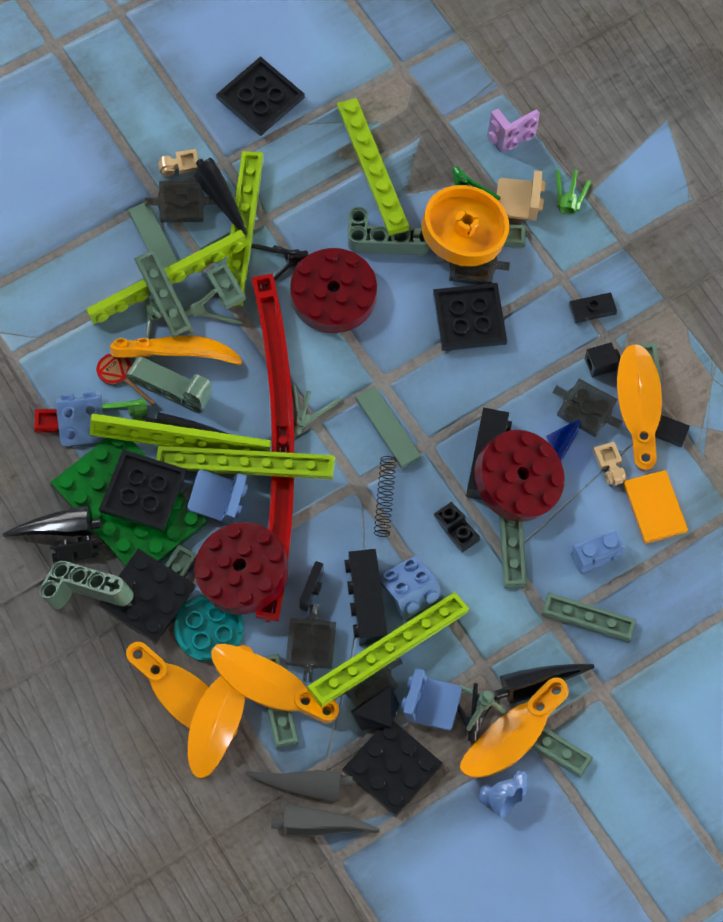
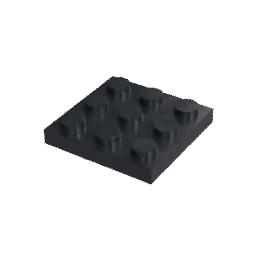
(260, 96)
(469, 316)
(143, 490)
(156, 596)
(392, 767)

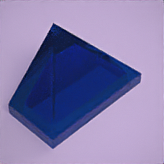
(563, 438)

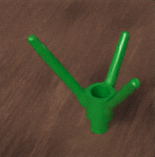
(461, 179)

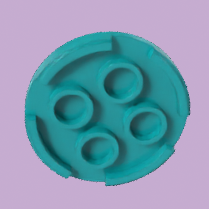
(203, 626)

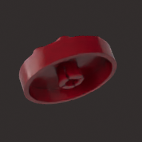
(333, 310)
(539, 470)
(246, 589)

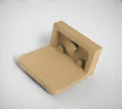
(522, 197)

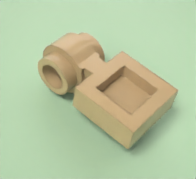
(184, 161)
(609, 458)

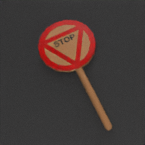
(114, 370)

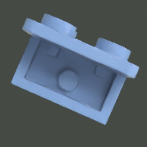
(75, 417)
(217, 496)
(411, 587)
(431, 701)

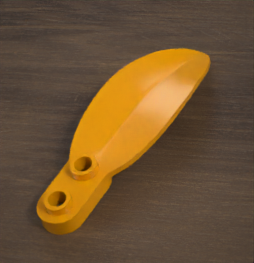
(175, 346)
(640, 401)
(267, 682)
(173, 686)
(214, 725)
(513, 733)

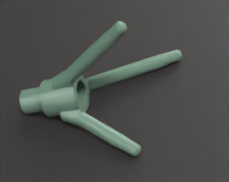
(199, 308)
(154, 314)
(301, 418)
(484, 701)

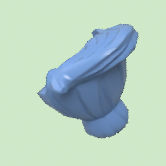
(505, 794)

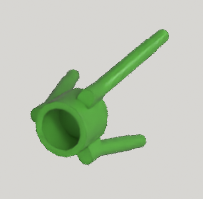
(569, 203)
(135, 408)

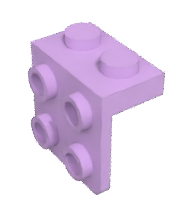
(509, 135)

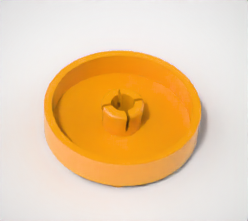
(465, 225)

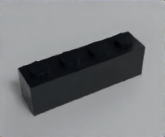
(492, 424)
(367, 596)

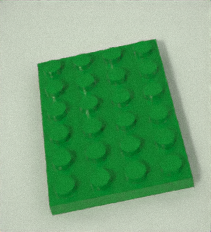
(86, 485)

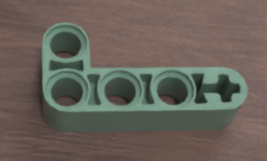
(389, 244)
(181, 390)
(69, 577)

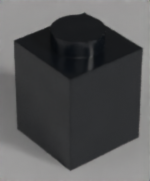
(602, 359)

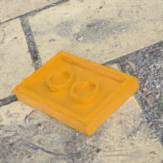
(655, 507)

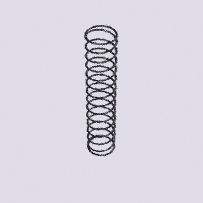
(388, 532)

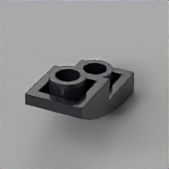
(456, 527)

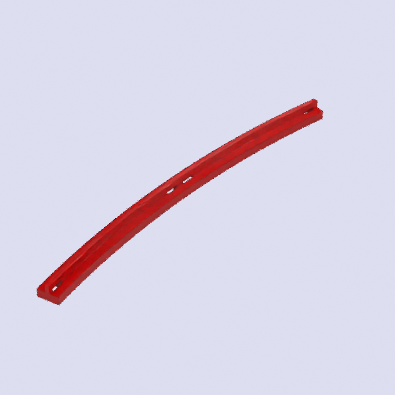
(281, 416)

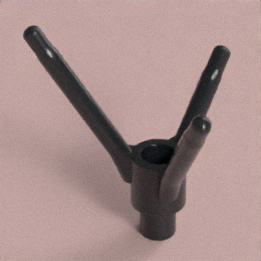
(291, 256)
(472, 734)

